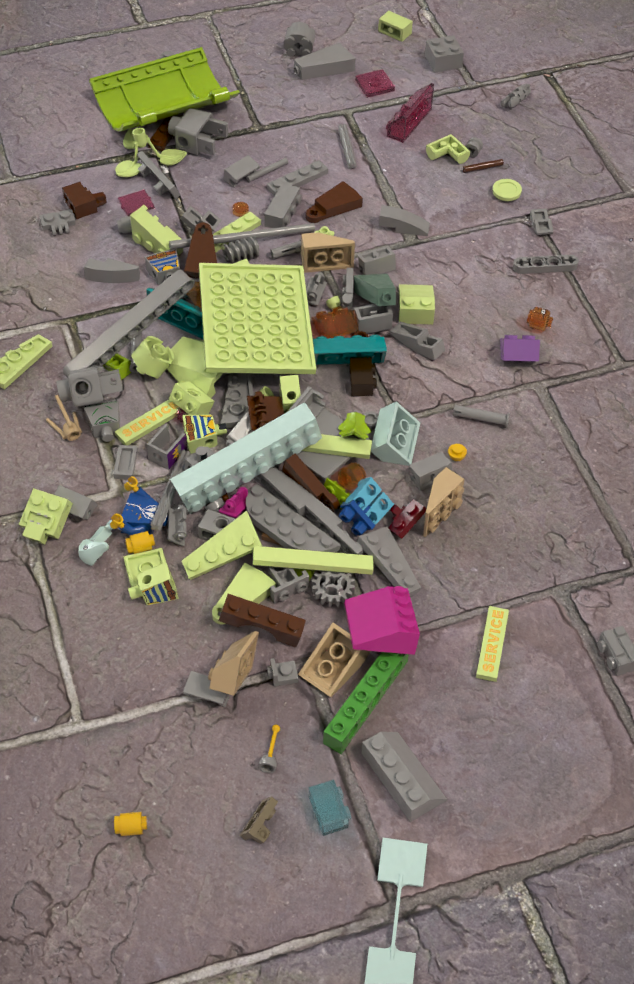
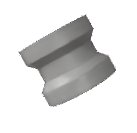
(474, 145)

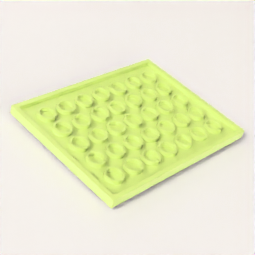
(255, 319)

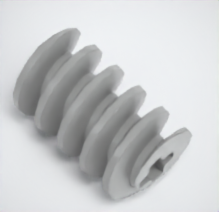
(239, 249)

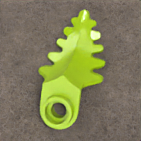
(355, 425)

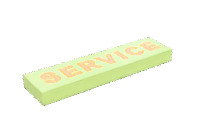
(147, 422)
(492, 644)

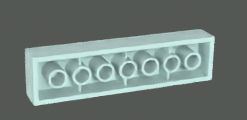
(247, 458)

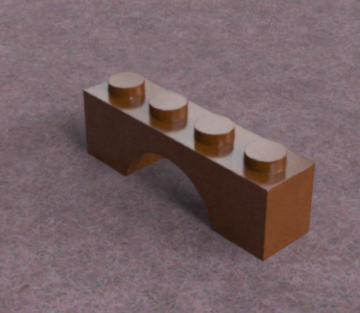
(281, 625)

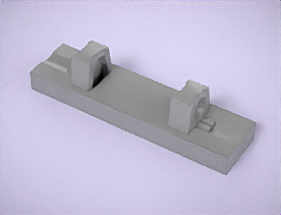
(164, 183)

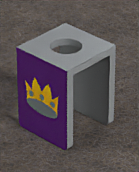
(170, 456)

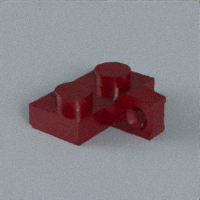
(405, 517)

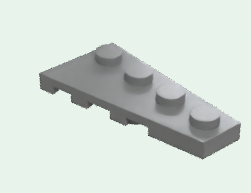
(236, 401)

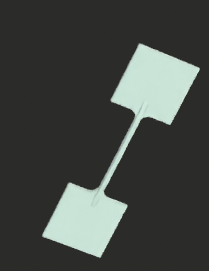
(402, 865)

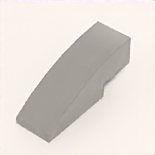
(403, 221)
(111, 271)
(418, 340)

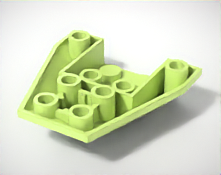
(190, 365)

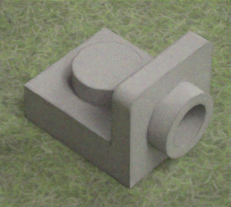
(282, 673)

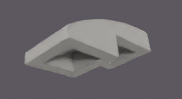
(541, 222)

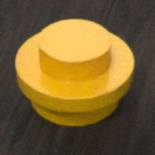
(457, 452)

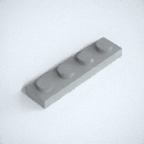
(299, 177)

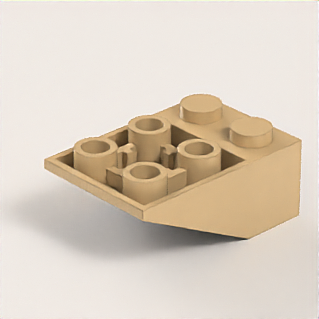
(443, 499)

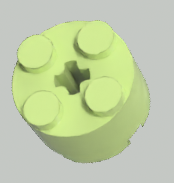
(152, 357)

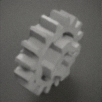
(332, 587)

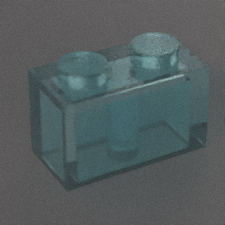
(329, 808)

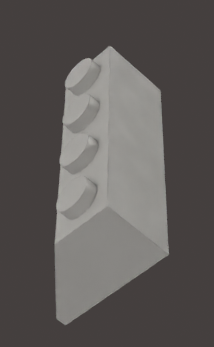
(402, 774)

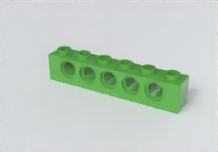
(363, 700)

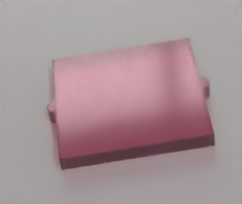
(134, 201)

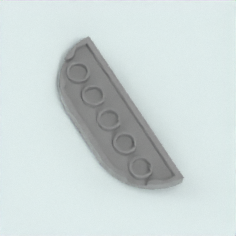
(285, 524)

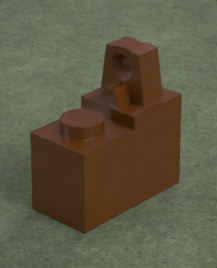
(82, 200)

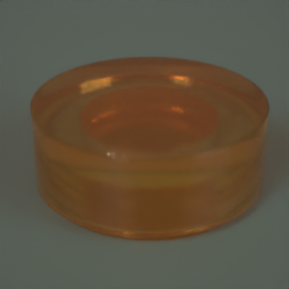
(240, 209)

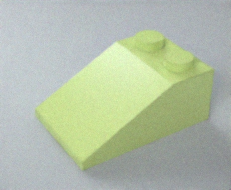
(416, 304)

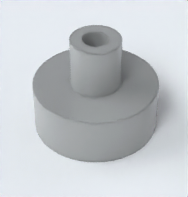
(215, 506)

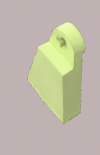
(247, 584)

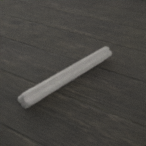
(169, 493)

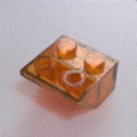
(336, 322)

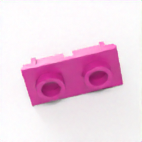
(236, 504)

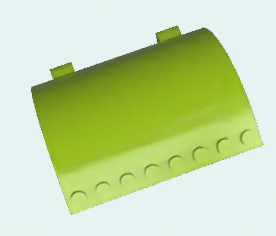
(158, 90)

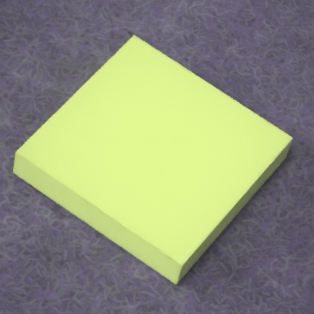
(142, 562)

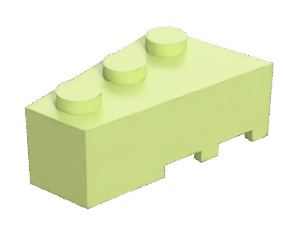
(151, 233)

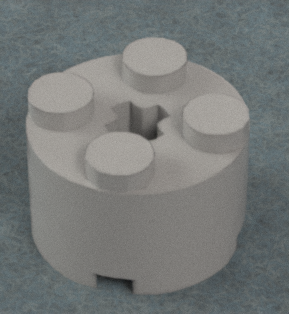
(299, 39)

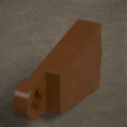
(334, 202)
(200, 250)
(301, 474)

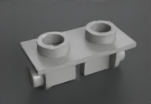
(315, 288)
(177, 525)

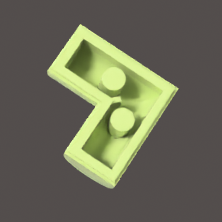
(450, 146)

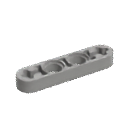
(570, 263)

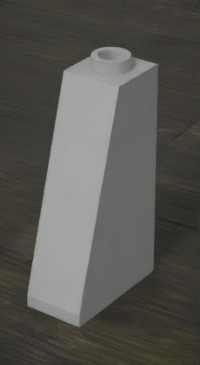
(324, 62)

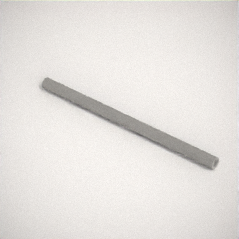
(231, 237)

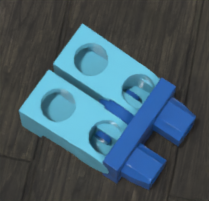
(365, 506)

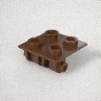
(263, 409)

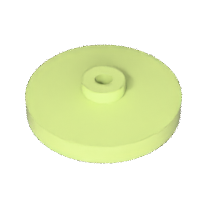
(507, 189)

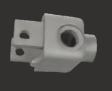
(195, 131)
(98, 384)

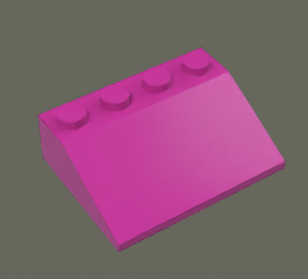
(383, 621)

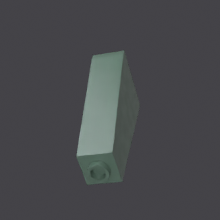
(375, 288)

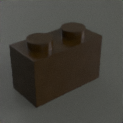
(361, 376)

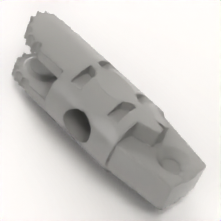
(516, 96)

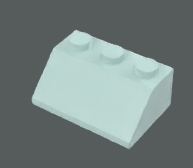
(395, 435)

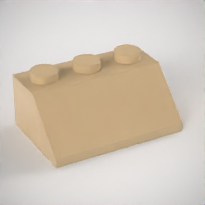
(234, 665)

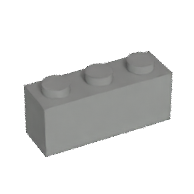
(282, 206)

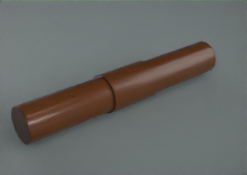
(484, 165)

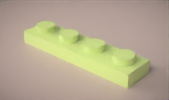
(245, 223)

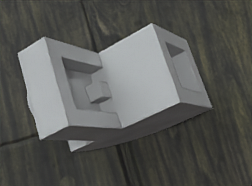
(193, 217)

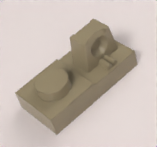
(255, 828)

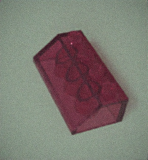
(411, 114)

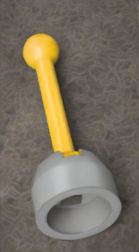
(268, 762)

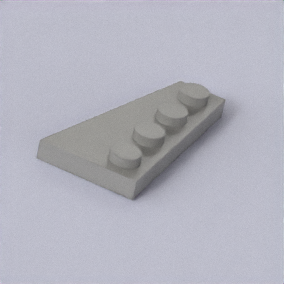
(389, 558)

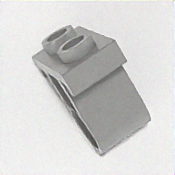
(286, 583)

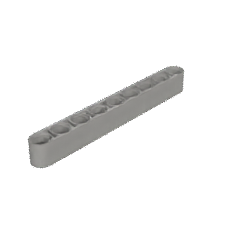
(132, 323)

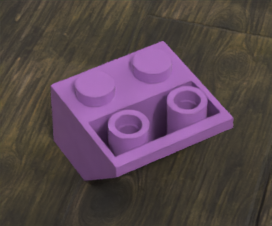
(519, 349)

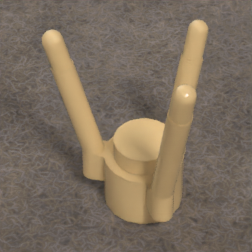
(70, 430)

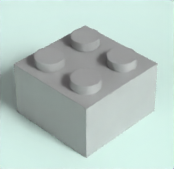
(444, 53)

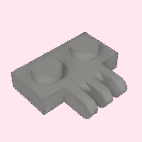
(58, 221)

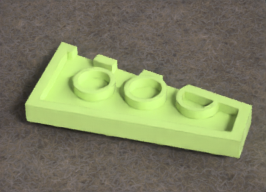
(19, 360)
(224, 547)

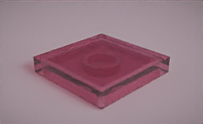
(374, 83)

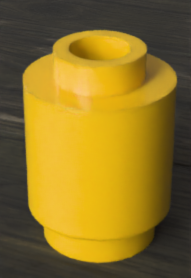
(139, 542)
(130, 824)

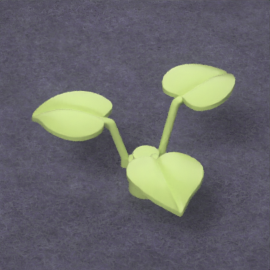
(138, 138)

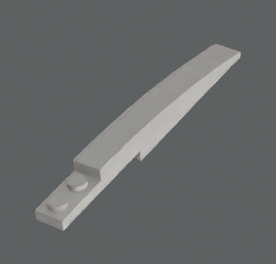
(307, 506)

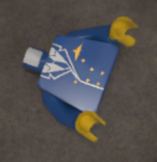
(137, 511)

